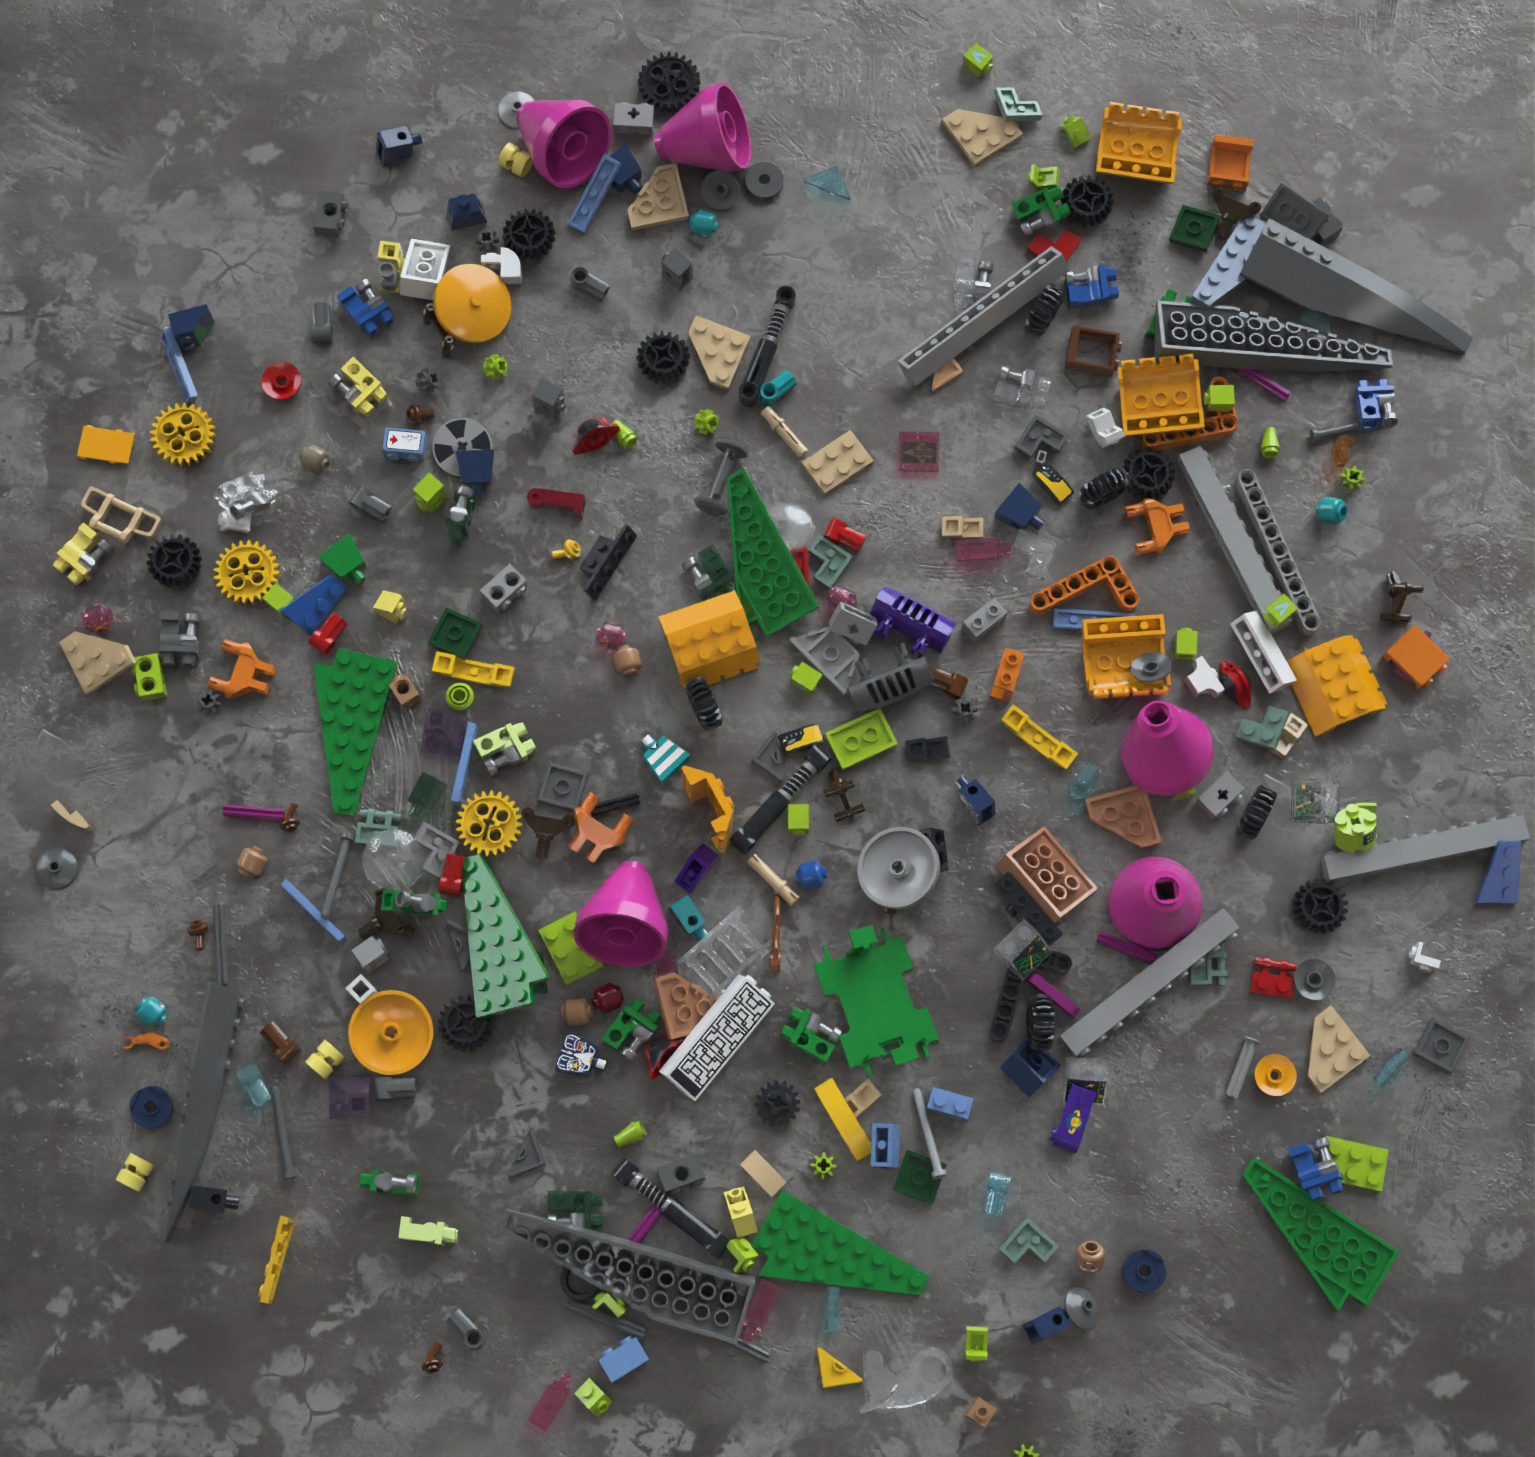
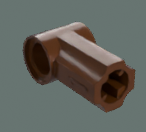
(951, 684)
(283, 1046)

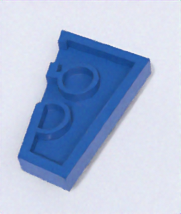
(312, 606)
(1502, 878)

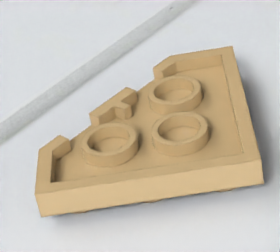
(980, 133)
(659, 200)
(718, 350)
(96, 659)
(1332, 1050)

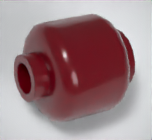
(607, 998)

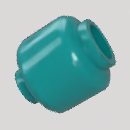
(703, 223)
(1331, 510)
(150, 1012)

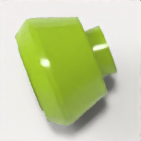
(458, 691)

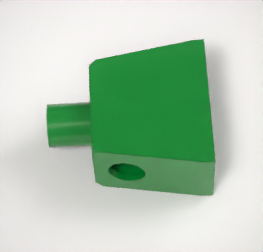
(344, 560)

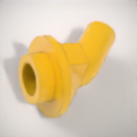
(570, 550)

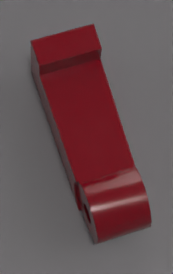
(557, 500)

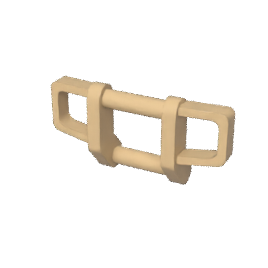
(110, 500)

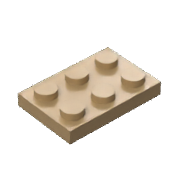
(837, 462)

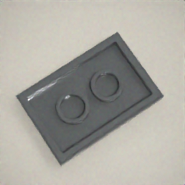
(1294, 212)

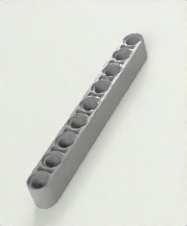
(1277, 542)

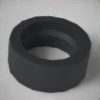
(574, 1295)

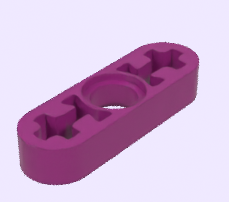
(1057, 997)

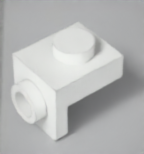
(228, 522)
(1425, 963)

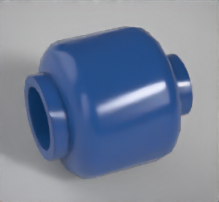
(811, 875)

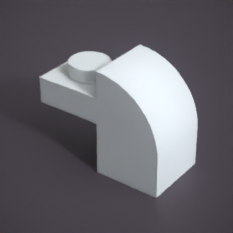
(506, 262)
(1104, 427)
(360, 989)

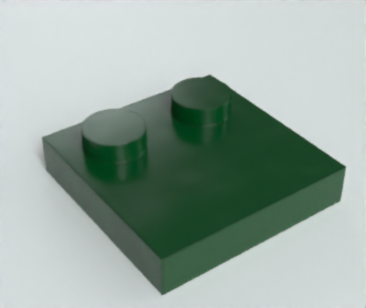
(1194, 228)
(455, 633)
(916, 1178)

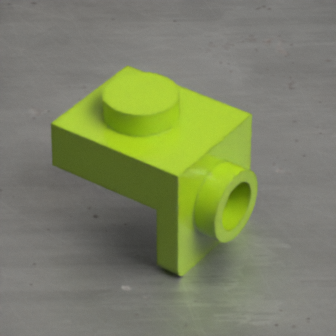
(1075, 130)
(1044, 177)
(743, 1253)
(616, 1305)
(976, 1343)
(593, 1398)

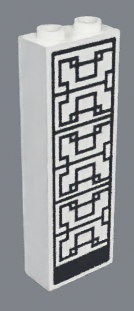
(717, 1036)

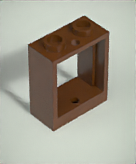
(1093, 335)

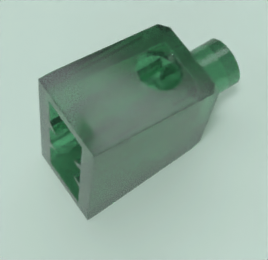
(431, 788)

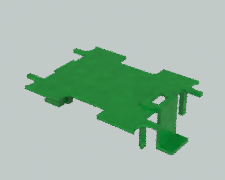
(876, 1000)

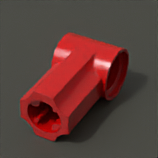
(839, 532)
(324, 639)
(451, 880)

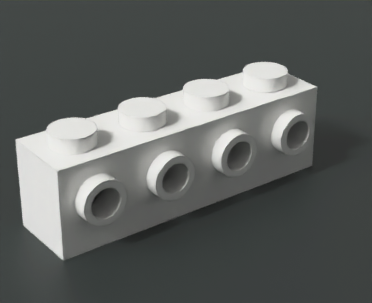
(1263, 651)

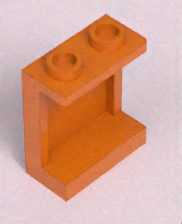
(1230, 162)
(1417, 657)
(1007, 675)

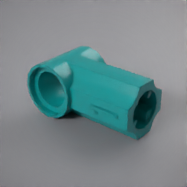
(777, 387)

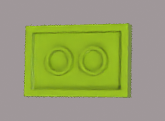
(861, 739)
(566, 954)
(1359, 1163)

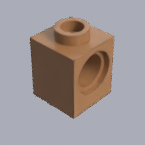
(410, 697)
(981, 1412)

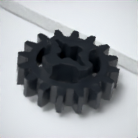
(788, 1106)

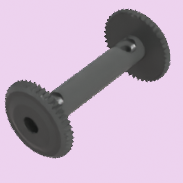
(731, 449)

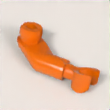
(152, 1039)

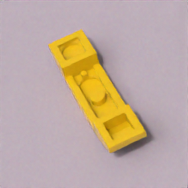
(473, 671)
(1037, 738)
(844, 1119)

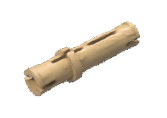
(778, 425)
(780, 887)

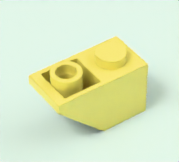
(390, 606)
(740, 1212)

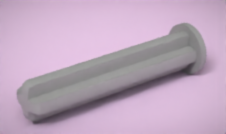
(1242, 1067)

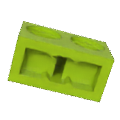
(429, 494)
(153, 676)

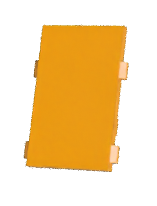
(105, 445)

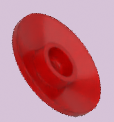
(281, 372)

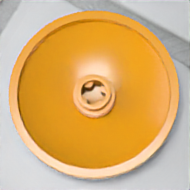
(472, 303)
(390, 1032)

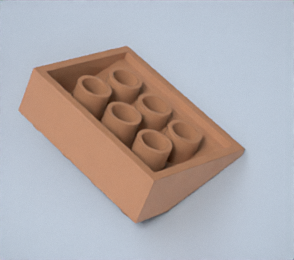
(1048, 874)

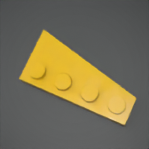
(277, 1258)

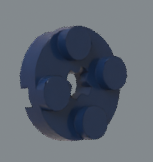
(146, 1096)
(1156, 1268)

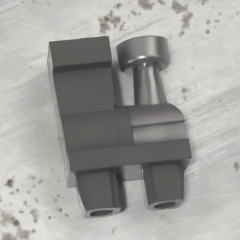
(174, 643)

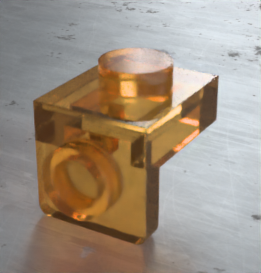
(1339, 451)

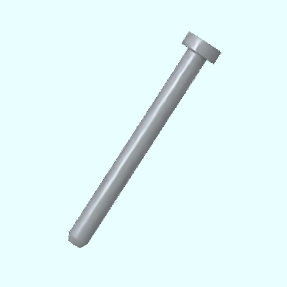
(938, 1171)

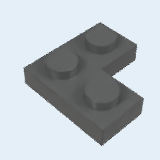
(1040, 432)

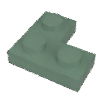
(1016, 110)
(833, 558)
(1264, 734)
(1028, 1237)

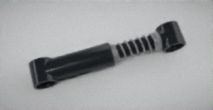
(766, 347)
(778, 801)
(672, 1209)

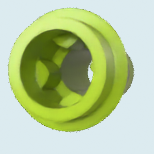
(625, 436)
(1270, 445)
(632, 1133)

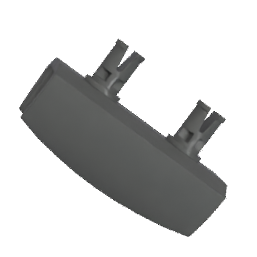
(890, 685)

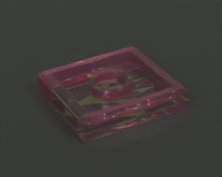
(918, 451)

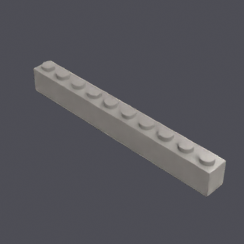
(983, 316)
(1229, 531)
(1425, 848)
(1148, 983)

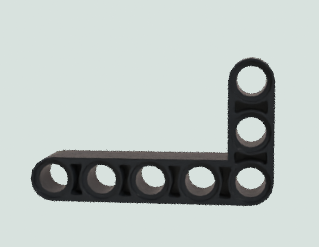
(1016, 983)

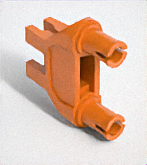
(1159, 524)
(244, 674)
(595, 831)

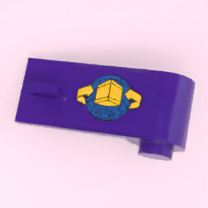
(1073, 1120)

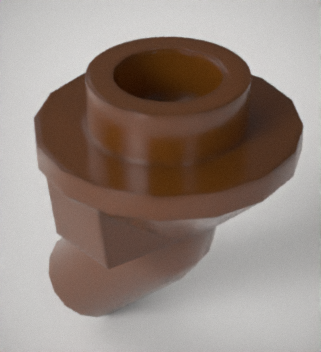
(415, 414)
(290, 823)
(198, 929)
(433, 1364)

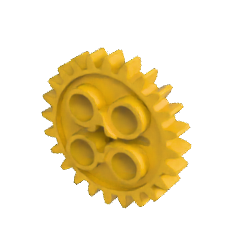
(175, 419)
(244, 555)
(507, 828)

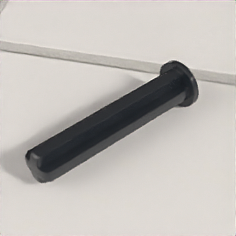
(616, 803)

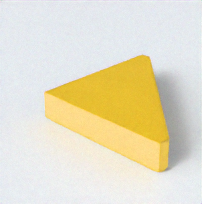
(833, 1372)

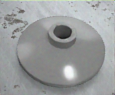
(506, 107)

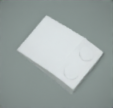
(423, 268)

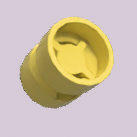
(514, 159)
(321, 1066)
(134, 1180)

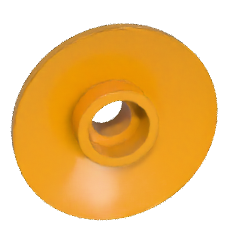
(1282, 1067)

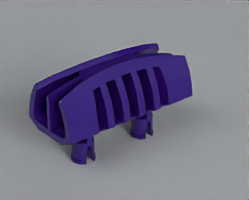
(911, 619)

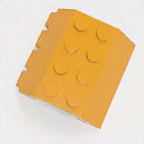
(1138, 143)
(1160, 395)
(711, 639)
(1111, 648)
(1335, 684)
(702, 784)

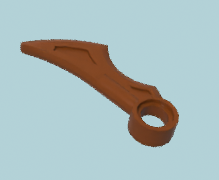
(775, 955)

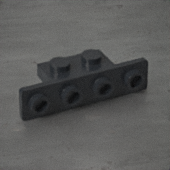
(604, 560)
(1022, 906)

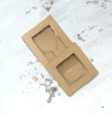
(962, 528)
(1291, 732)
(75, 818)
(862, 1097)
(763, 1173)

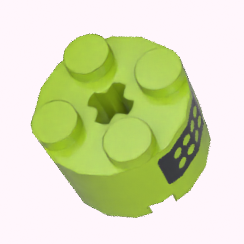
(1355, 829)

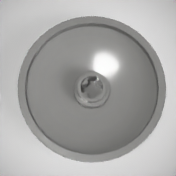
(898, 868)

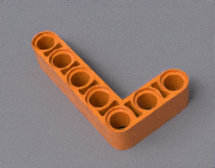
(1200, 435)
(1086, 584)

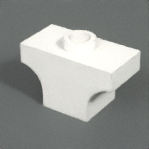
(1204, 679)

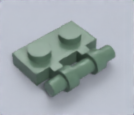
(367, 830)
(1203, 974)

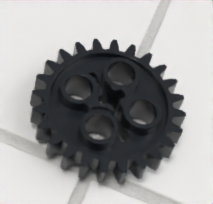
(685, 78)

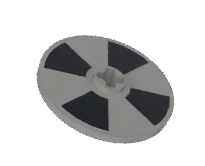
(456, 432)

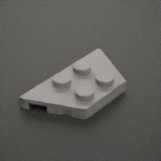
(829, 655)

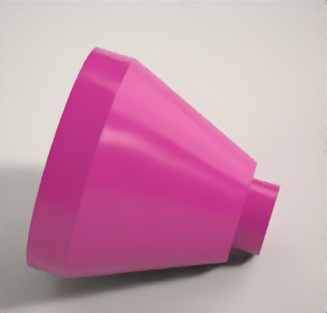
(708, 132)
(564, 139)
(1167, 749)
(1145, 918)
(623, 920)

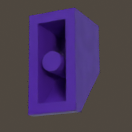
(696, 868)

